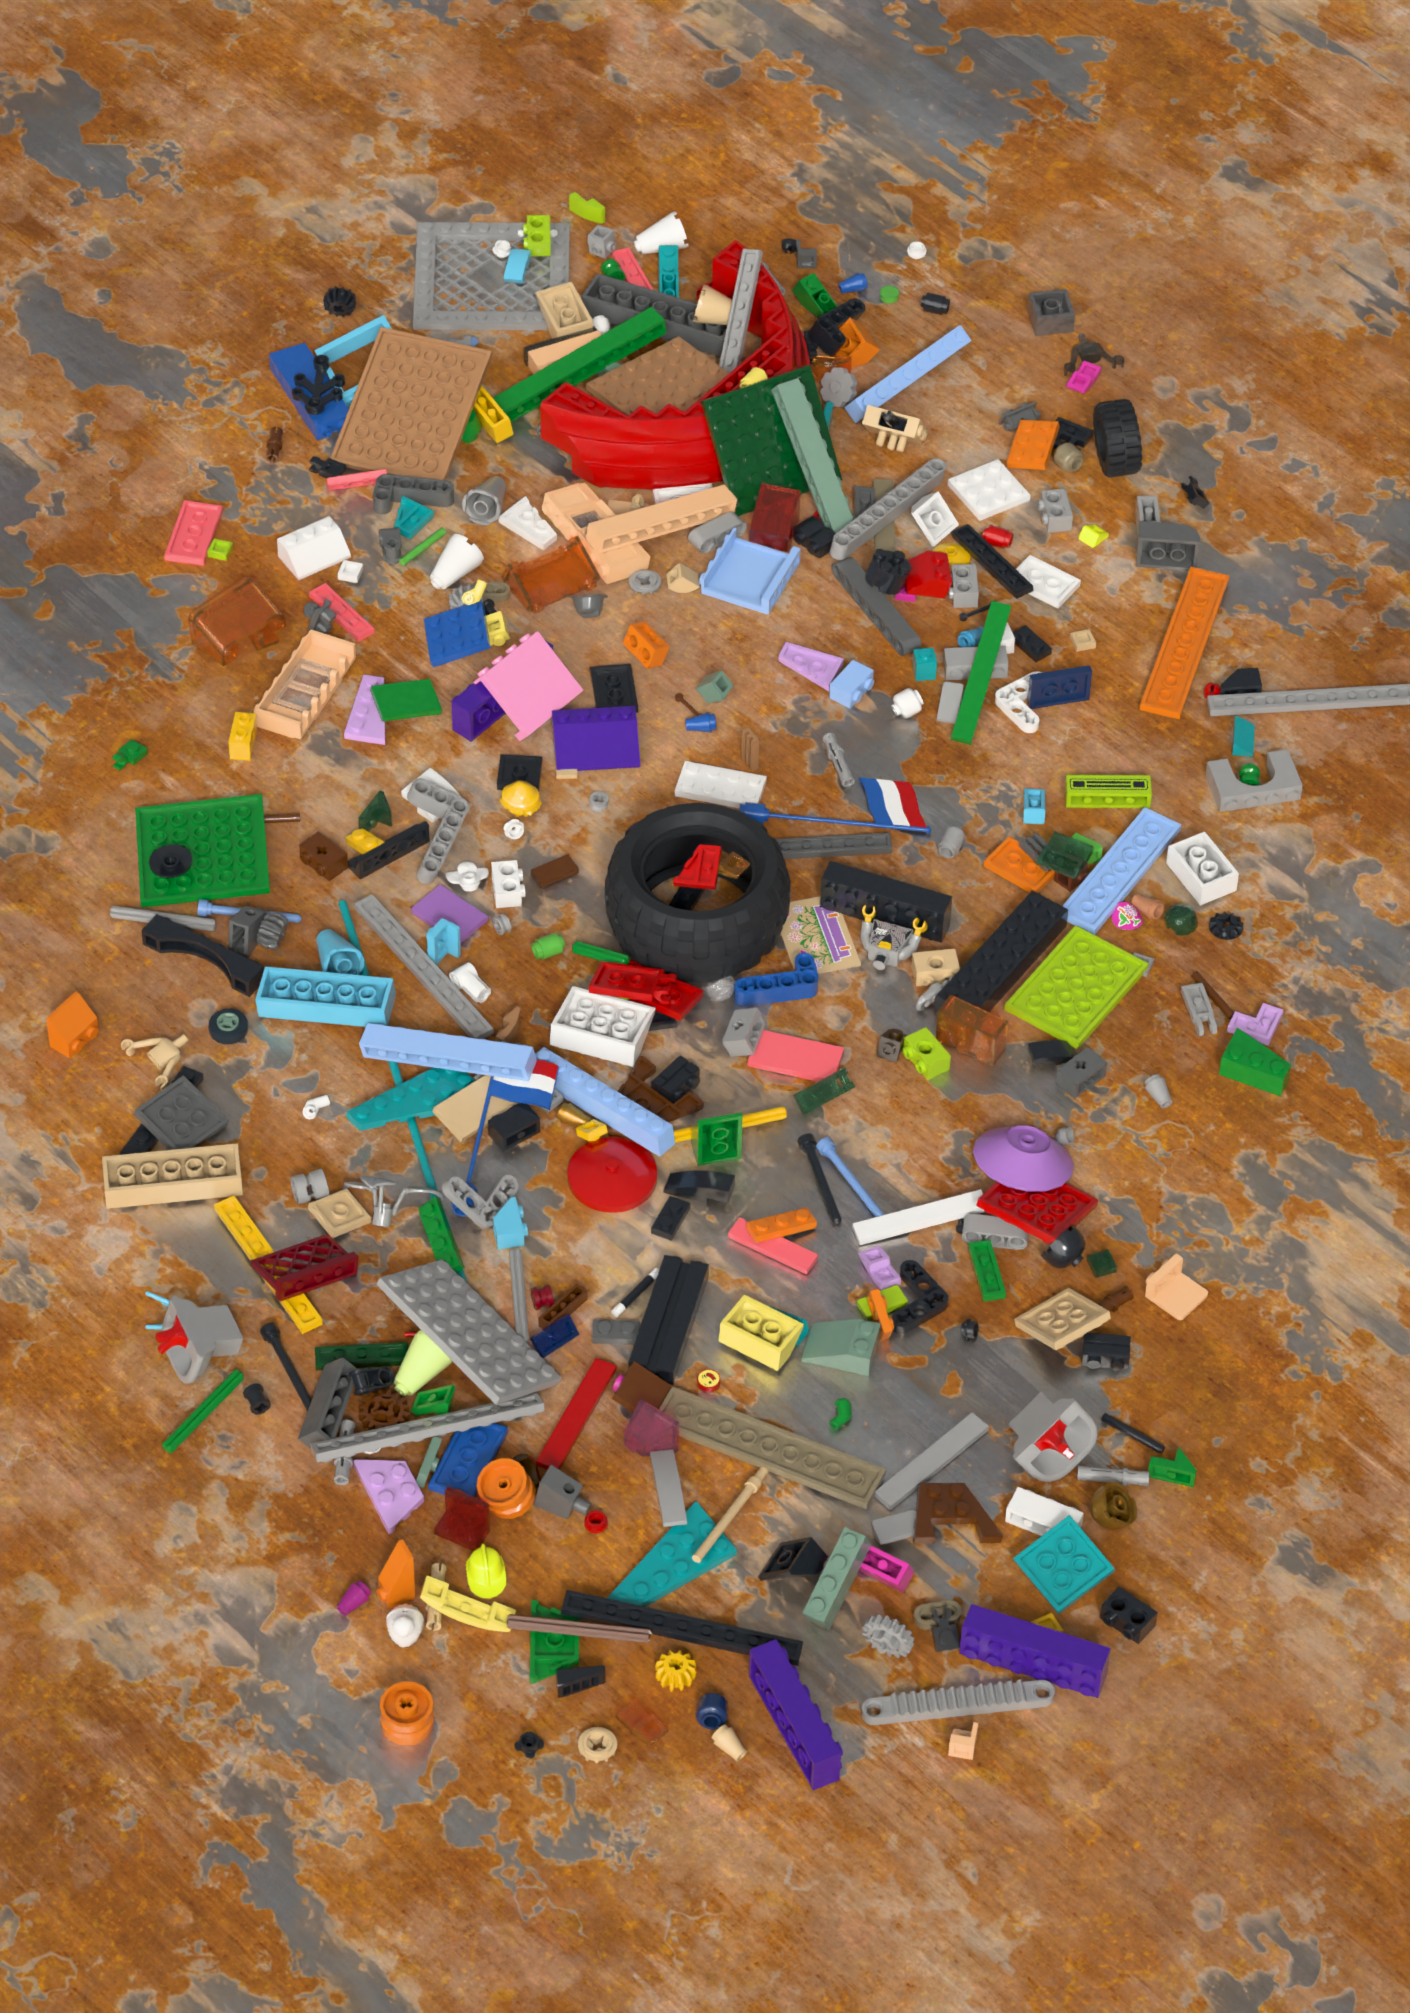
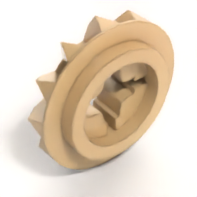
(595, 1736)

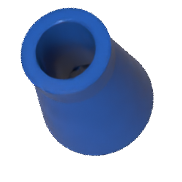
(853, 284)
(703, 723)

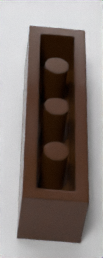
(565, 1305)

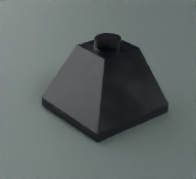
(794, 1560)

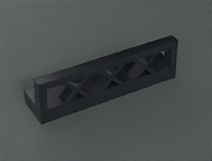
(390, 850)

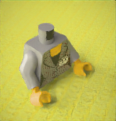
(889, 942)

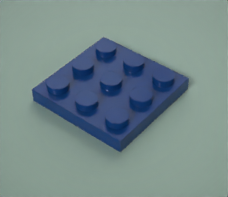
(457, 633)

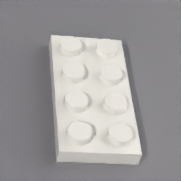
(719, 785)

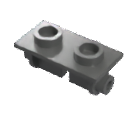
(1025, 412)

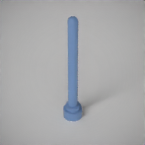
(207, 908)
(827, 1148)

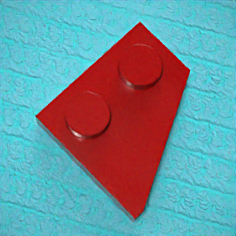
(701, 869)

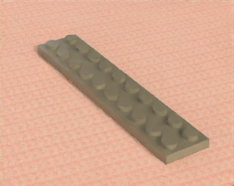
(773, 1448)

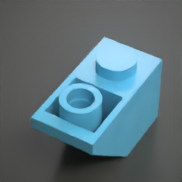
(508, 1227)

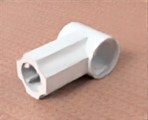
(467, 979)

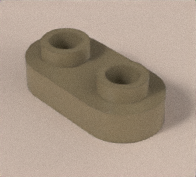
(496, 591)
(925, 1610)

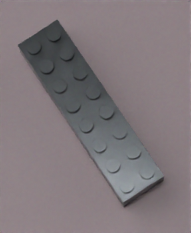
(623, 300)

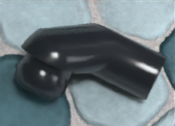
(489, 607)

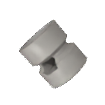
(317, 1186)

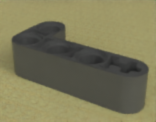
(424, 491)

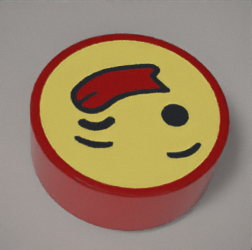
(708, 1380)

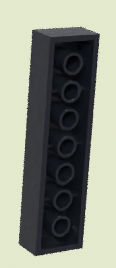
(1007, 953)

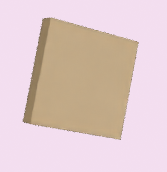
(339, 1213)

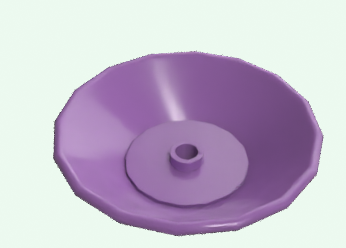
(1023, 1158)

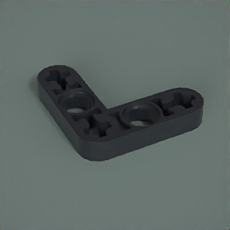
(925, 1300)

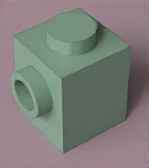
(714, 687)

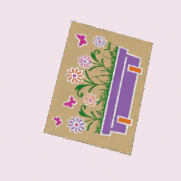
(820, 934)

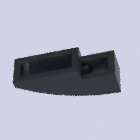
(701, 1185)

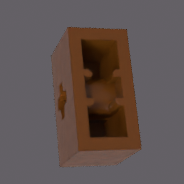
(323, 856)

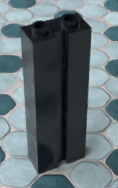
(670, 1317)

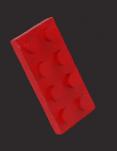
(681, 1001)

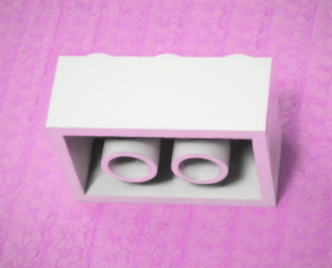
(1202, 868)

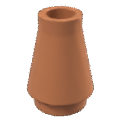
(1148, 906)

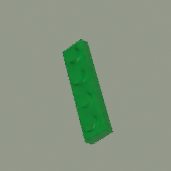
(440, 1234)

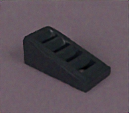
(578, 1679)

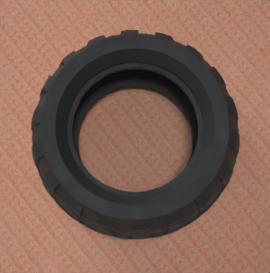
(687, 942)

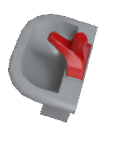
(195, 1335)
(1052, 1437)

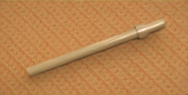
(751, 1486)

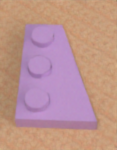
(812, 664)

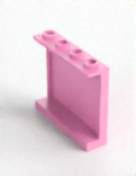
(529, 683)

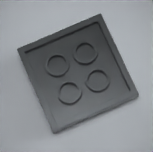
(181, 1116)

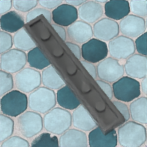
(835, 845)

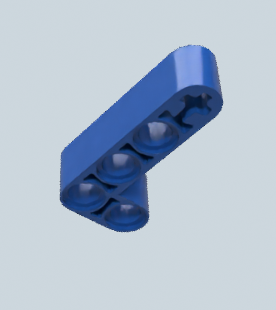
(779, 987)

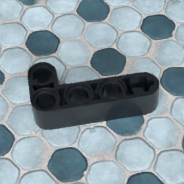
(826, 330)

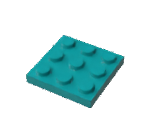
(1064, 1564)

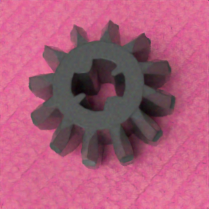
(272, 930)

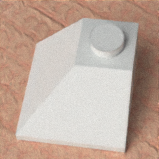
(934, 517)

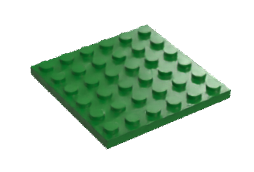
(224, 844)

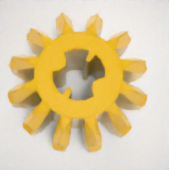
(675, 1670)

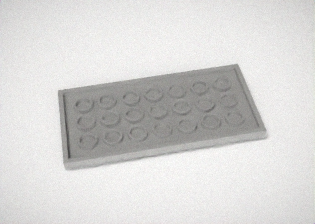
(469, 1331)

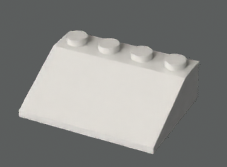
(601, 1026)

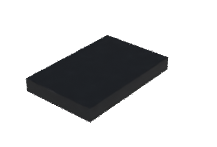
(613, 686)

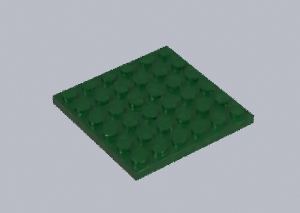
(754, 440)

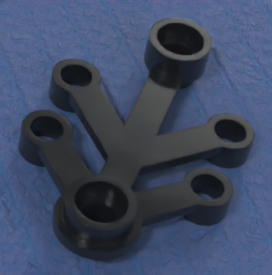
(316, 404)

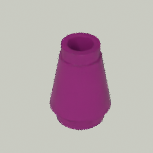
(353, 1598)

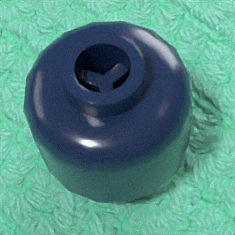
(712, 1711)

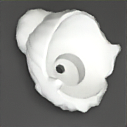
(405, 1624)

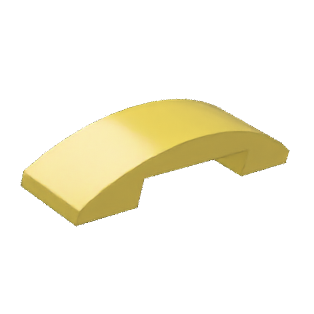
(464, 1608)

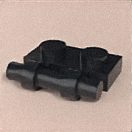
(1072, 433)

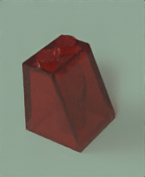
(775, 517)

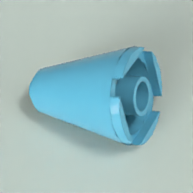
(338, 954)

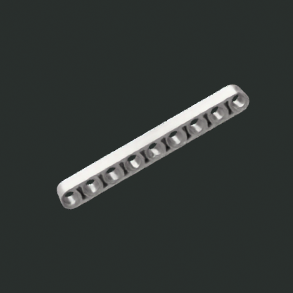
(887, 509)

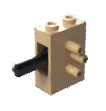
(894, 426)

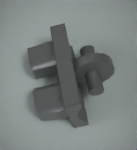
(320, 616)

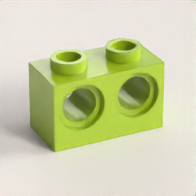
(538, 235)

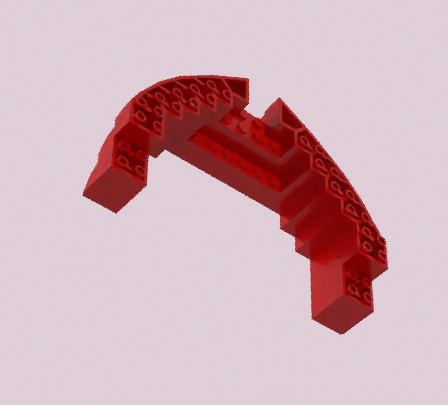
(673, 444)

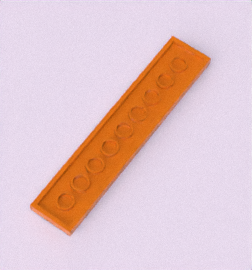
(1184, 643)

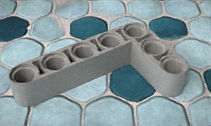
(451, 810)

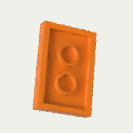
(1033, 444)
(1017, 867)

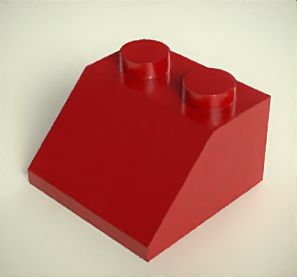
(929, 575)

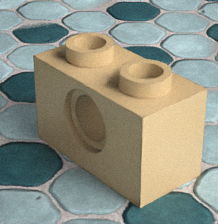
(934, 966)

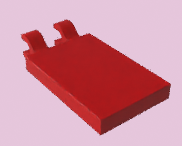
(633, 982)

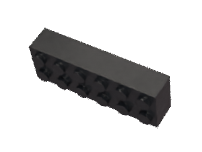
(895, 902)

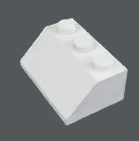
(313, 548)

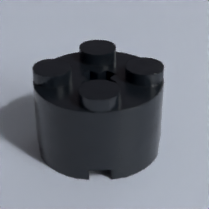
(888, 571)

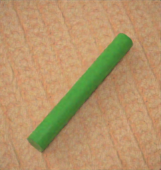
(422, 546)

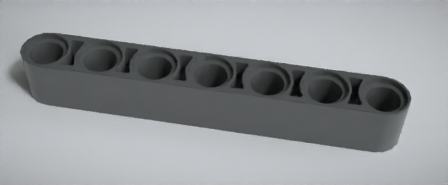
(876, 606)

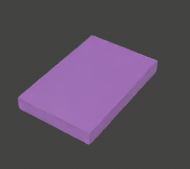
(447, 905)

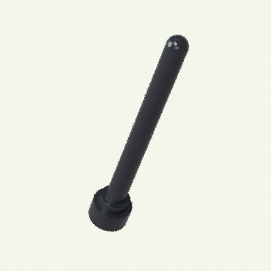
(808, 1145)
(271, 1334)

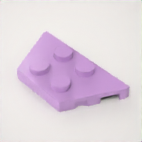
(390, 1489)

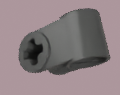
(391, 543)

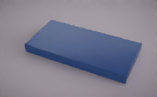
(466, 1457)

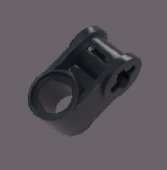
(371, 1379)

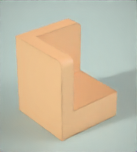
(963, 1742)

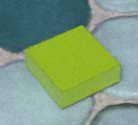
(220, 549)

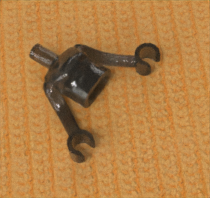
(1090, 352)

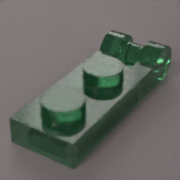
(823, 1091)

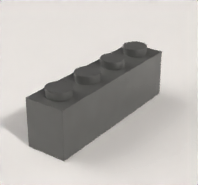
(328, 1403)

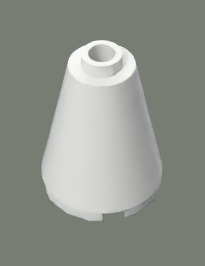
(664, 232)
(455, 562)

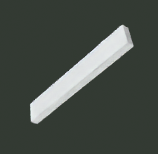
(917, 1217)

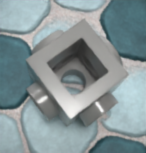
(601, 241)

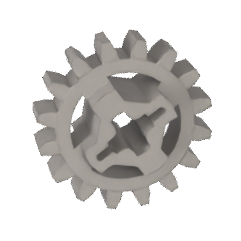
(888, 1636)

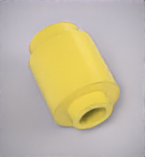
(753, 376)

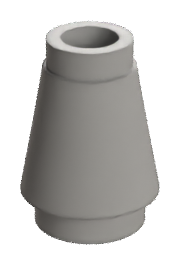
(1158, 1089)

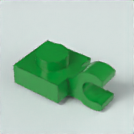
(129, 753)

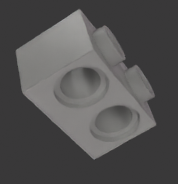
(1055, 510)
(964, 586)

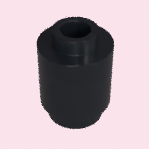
(935, 303)

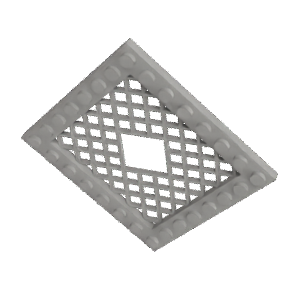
(427, 315)

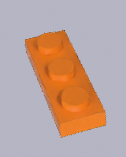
(781, 1225)

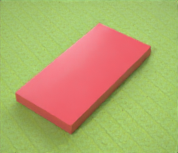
(193, 532)
(796, 1056)

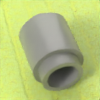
(951, 842)

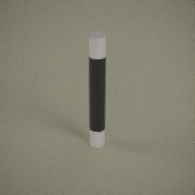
(635, 1293)

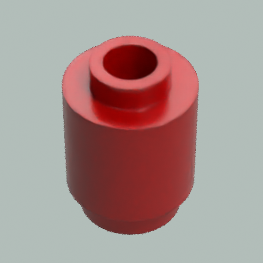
(998, 536)

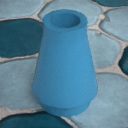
(970, 637)

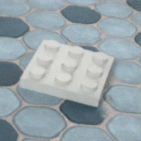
(988, 489)

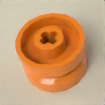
(506, 1488)
(406, 1713)

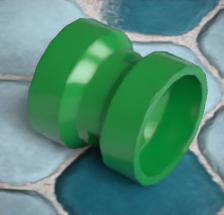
(612, 269)
(1249, 774)

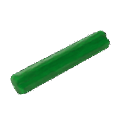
(599, 953)

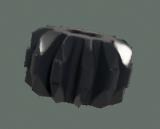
(339, 301)

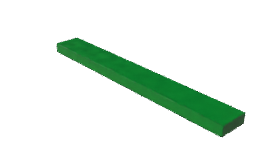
(981, 673)

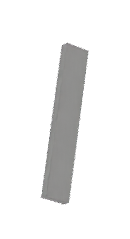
(931, 1461)

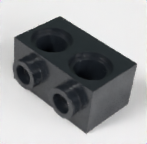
(1131, 1612)

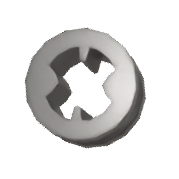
(597, 806)
(501, 924)

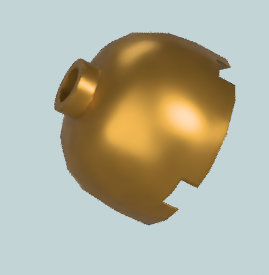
(1112, 1507)

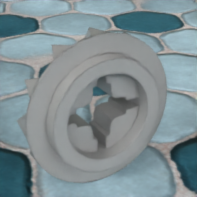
(644, 576)

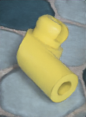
(474, 595)

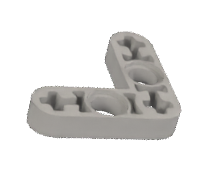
(481, 1205)

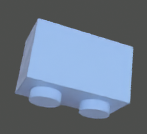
(851, 684)

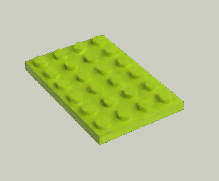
(1076, 987)

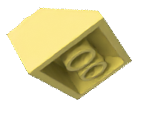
(760, 1332)

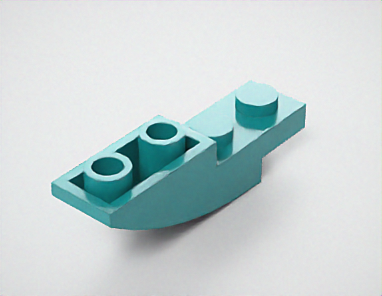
(668, 270)

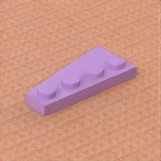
(364, 719)

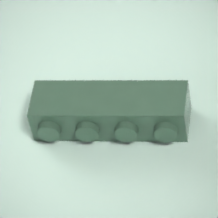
(836, 1578)

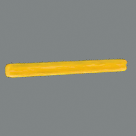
(748, 1120)

